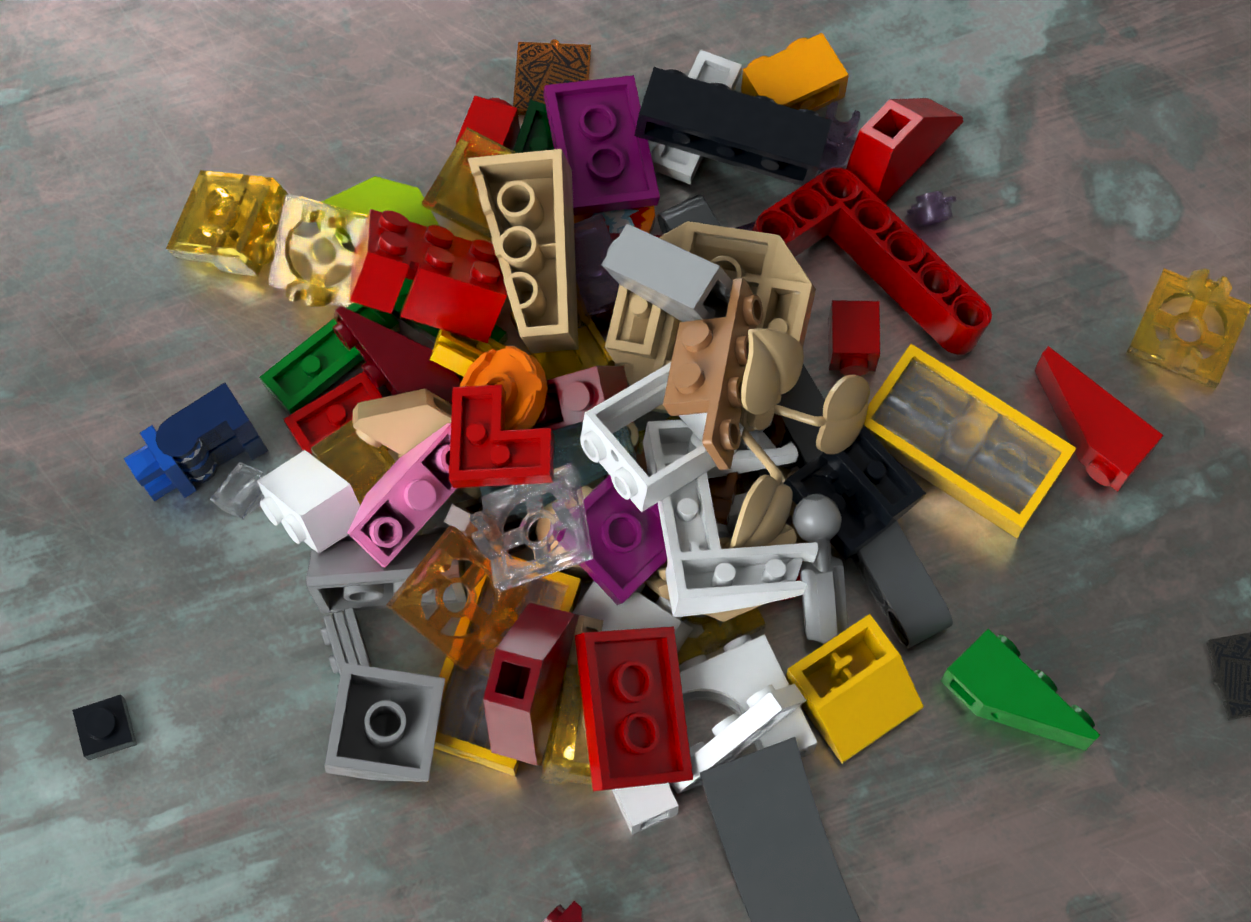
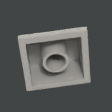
(384, 724)

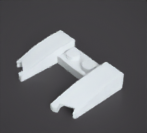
(698, 571)

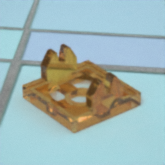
(427, 575)

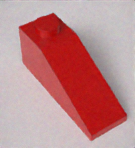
(1105, 432)

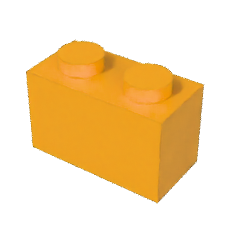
(800, 76)

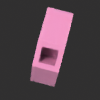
(404, 498)

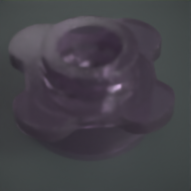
(932, 208)

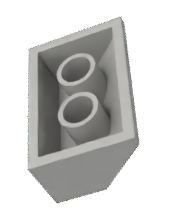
(350, 578)

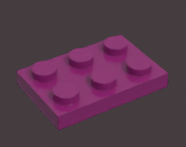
(596, 132)

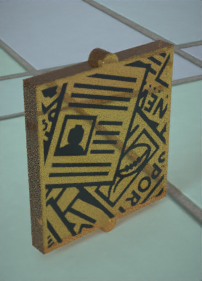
(546, 65)

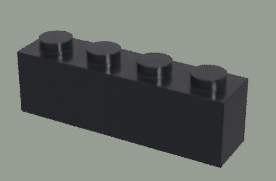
(732, 127)

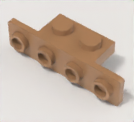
(710, 371)

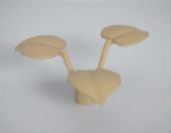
(772, 370)

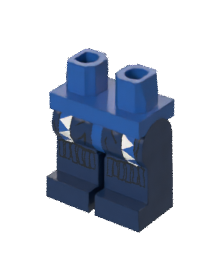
(194, 444)

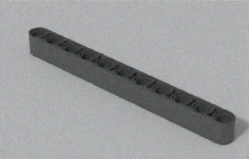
(889, 560)

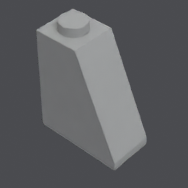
(668, 276)

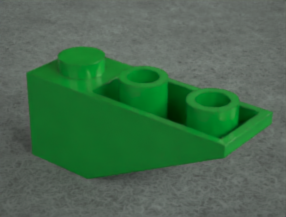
(1006, 691)

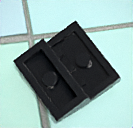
(864, 485)

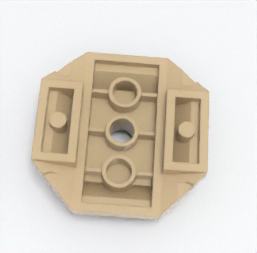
(645, 336)

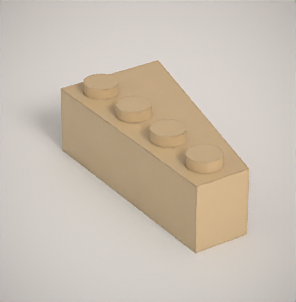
(532, 233)

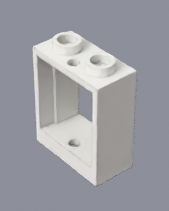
(626, 474)

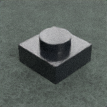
(104, 727)

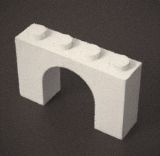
(731, 681)

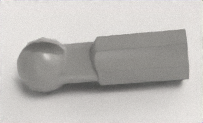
(824, 598)

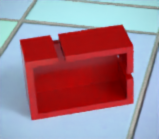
(453, 278)

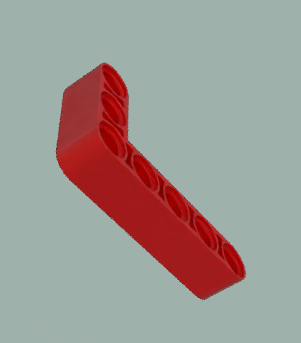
(886, 249)

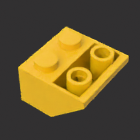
(855, 688)

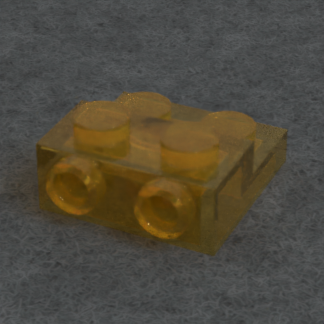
(229, 222)

